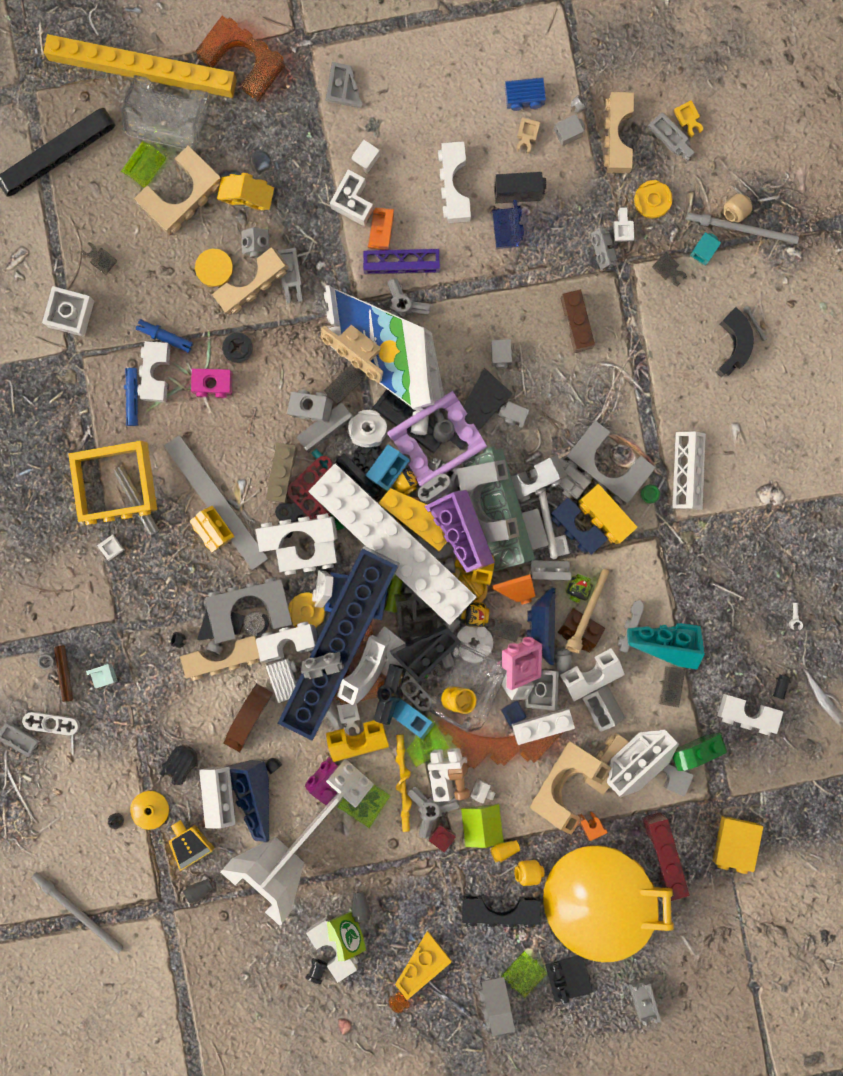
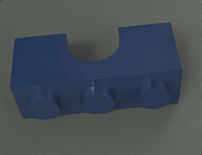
(565, 516)

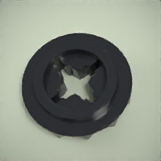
(228, 347)
(359, 460)

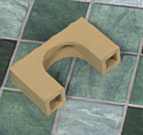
(172, 215)
(549, 799)

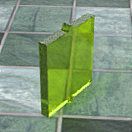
(524, 974)

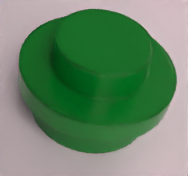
(650, 493)

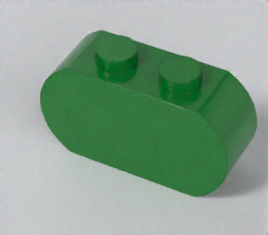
(699, 751)

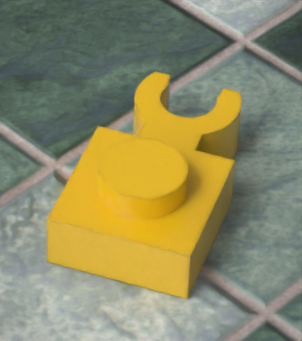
(687, 116)

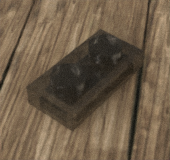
(344, 384)
(672, 686)

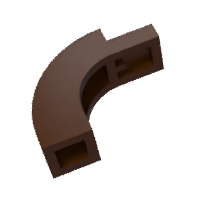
(247, 717)

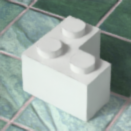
(347, 199)

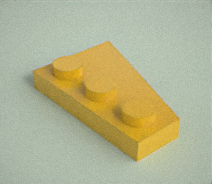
(423, 966)

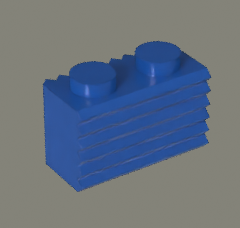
(525, 93)

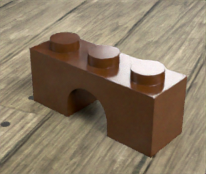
(579, 324)

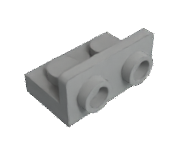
(550, 570)

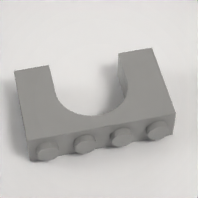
(474, 480)
(621, 488)
(270, 594)

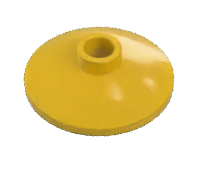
(156, 803)

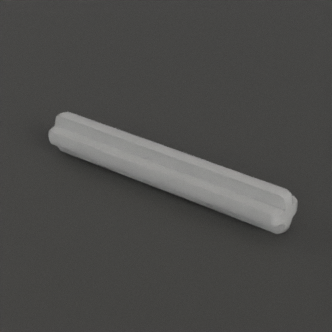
(135, 499)

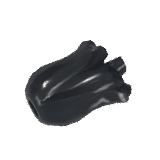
(179, 764)

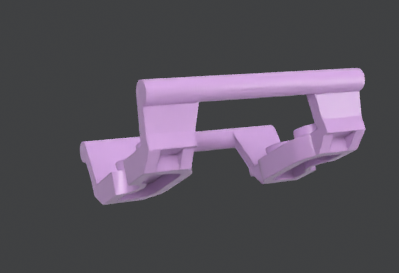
(410, 446)

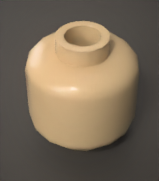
(737, 208)

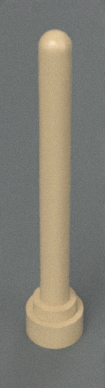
(575, 643)

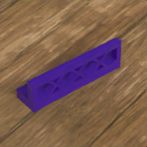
(401, 266)

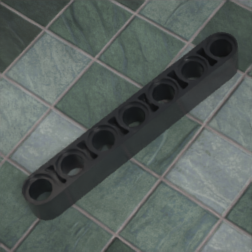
(56, 152)

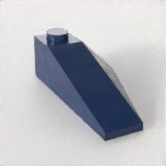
(251, 788)

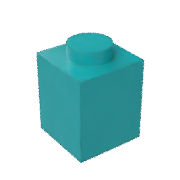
(705, 248)

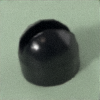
(177, 640)
(272, 765)
(117, 825)

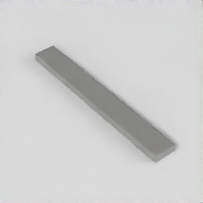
(212, 496)

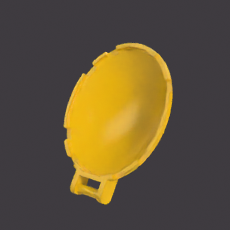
(603, 904)

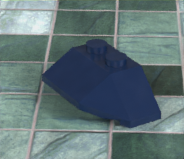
(543, 624)

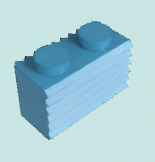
(387, 467)

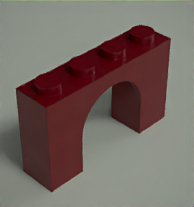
(671, 872)

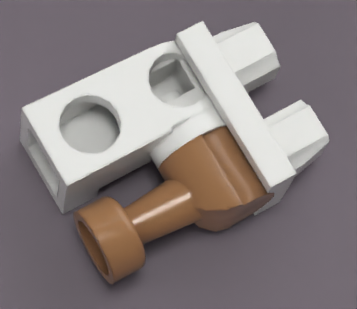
(445, 770)

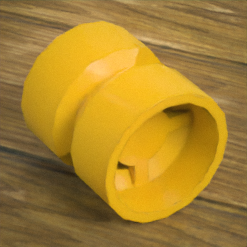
(458, 699)

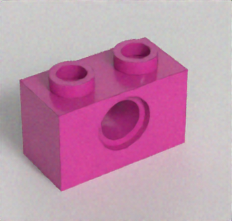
(201, 377)

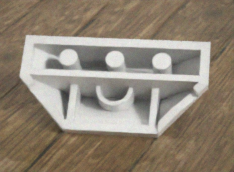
(640, 761)

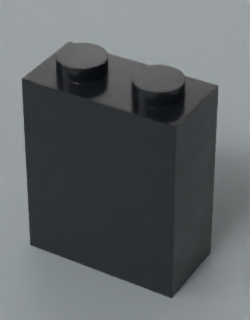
(519, 187)

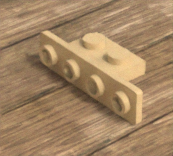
(356, 348)

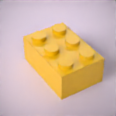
(606, 514)

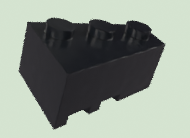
(426, 651)

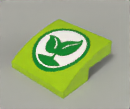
(346, 935)

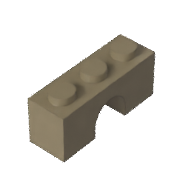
(281, 472)

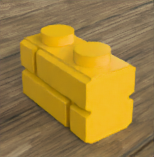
(211, 528)

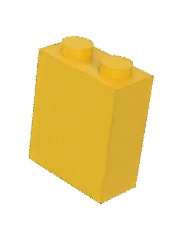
(737, 844)

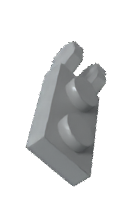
(292, 277)
(632, 622)

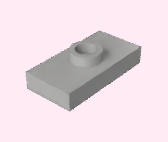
(18, 739)

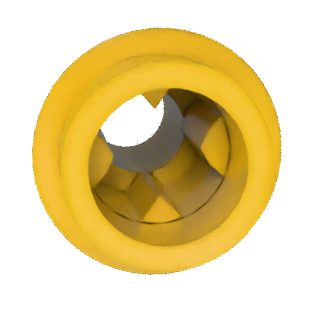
(504, 850)

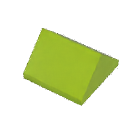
(482, 826)

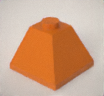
(517, 589)

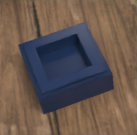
(513, 713)

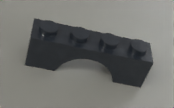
(524, 912)

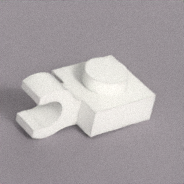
(623, 228)

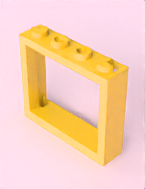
(145, 475)

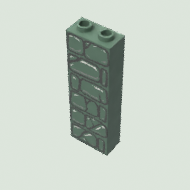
(500, 503)

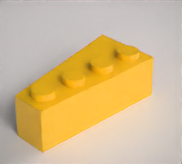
(414, 516)

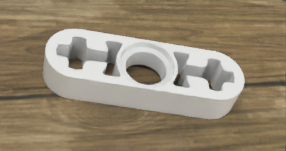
(38, 716)

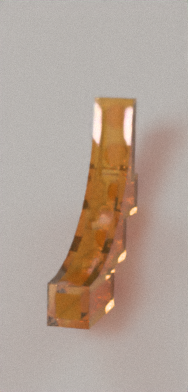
(501, 748)

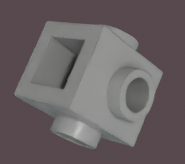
(254, 242)

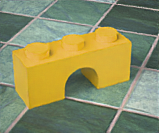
(345, 746)

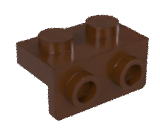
(592, 632)

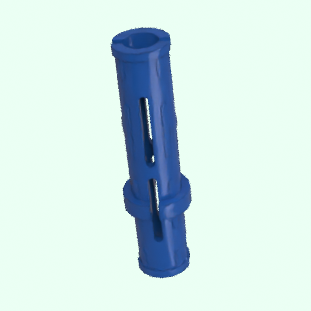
(163, 335)
(131, 396)

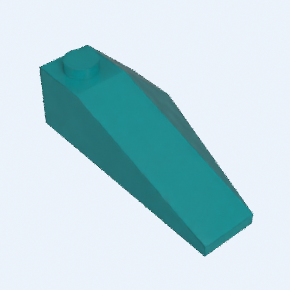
(677, 644)

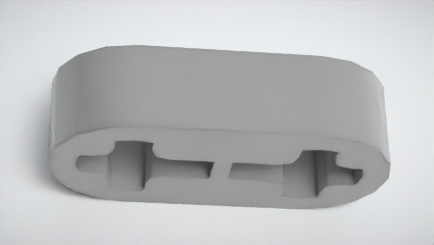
(435, 488)

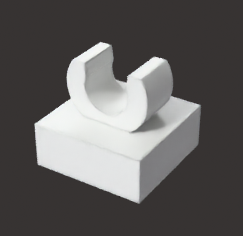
(482, 791)

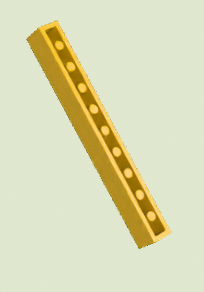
(132, 63)

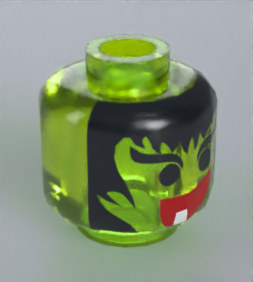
(579, 588)

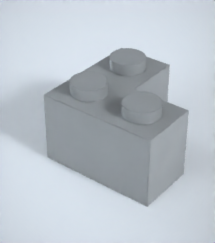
(497, 1009)

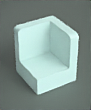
(103, 675)

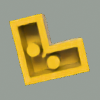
(245, 191)

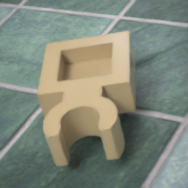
(527, 132)

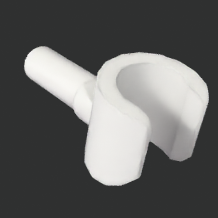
(795, 618)

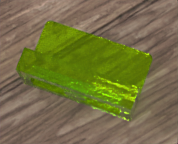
(143, 164)

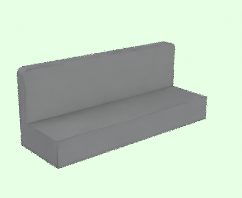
(322, 430)

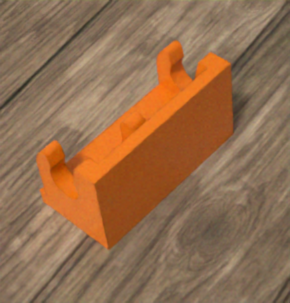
(381, 229)
(594, 828)

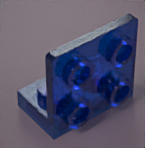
(506, 226)

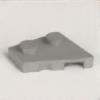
(342, 87)

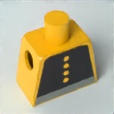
(188, 845)

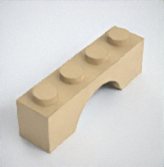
(619, 156)
(269, 268)
(197, 663)

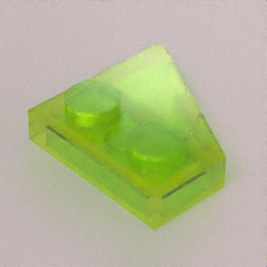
(420, 749)

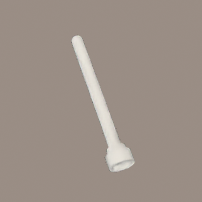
(547, 519)

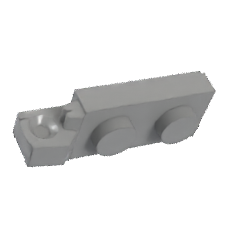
(671, 136)

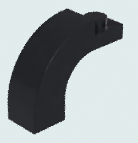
(742, 335)

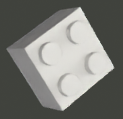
(68, 311)

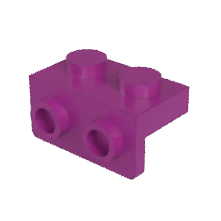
(317, 783)

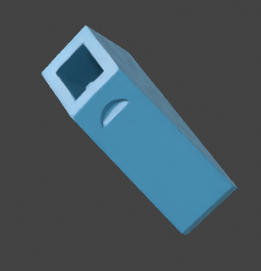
(412, 719)

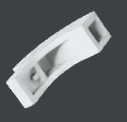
(366, 673)

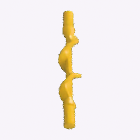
(401, 785)

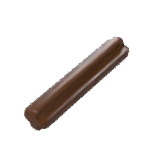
(63, 673)

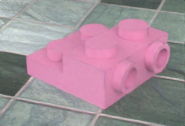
(522, 662)

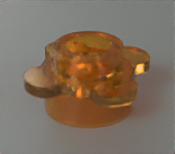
(398, 1003)

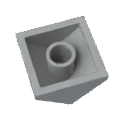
(545, 691)

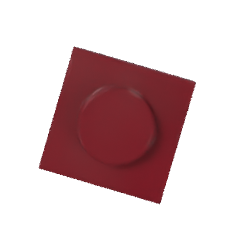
(442, 837)

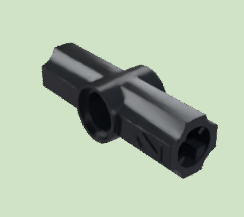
(389, 694)

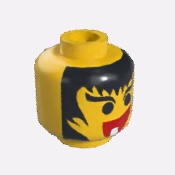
(406, 482)
(475, 615)

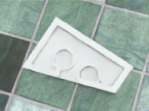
(323, 589)

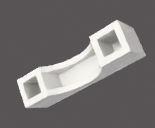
(457, 206)
(320, 529)

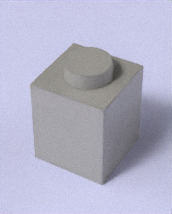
(569, 130)
(501, 353)

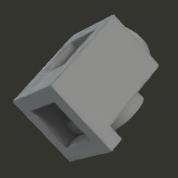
(514, 414)

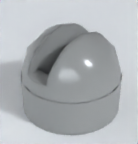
(579, 103)
(214, 648)
(47, 665)

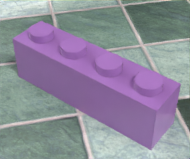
(462, 529)

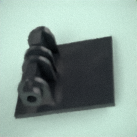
(568, 978)

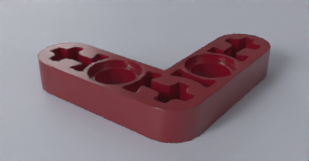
(305, 487)

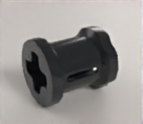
(316, 971)

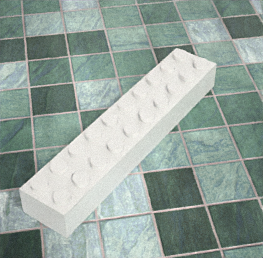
(386, 536)

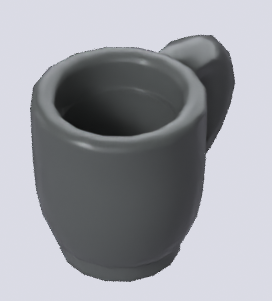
(444, 428)

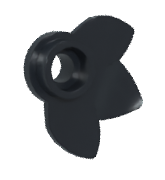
(294, 513)

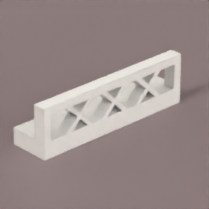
(693, 470)

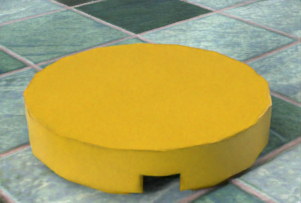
(653, 199)
(214, 267)
(303, 610)

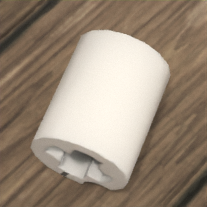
(421, 426)

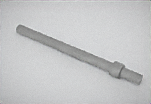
(706, 220)
(48, 887)

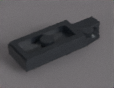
(357, 475)

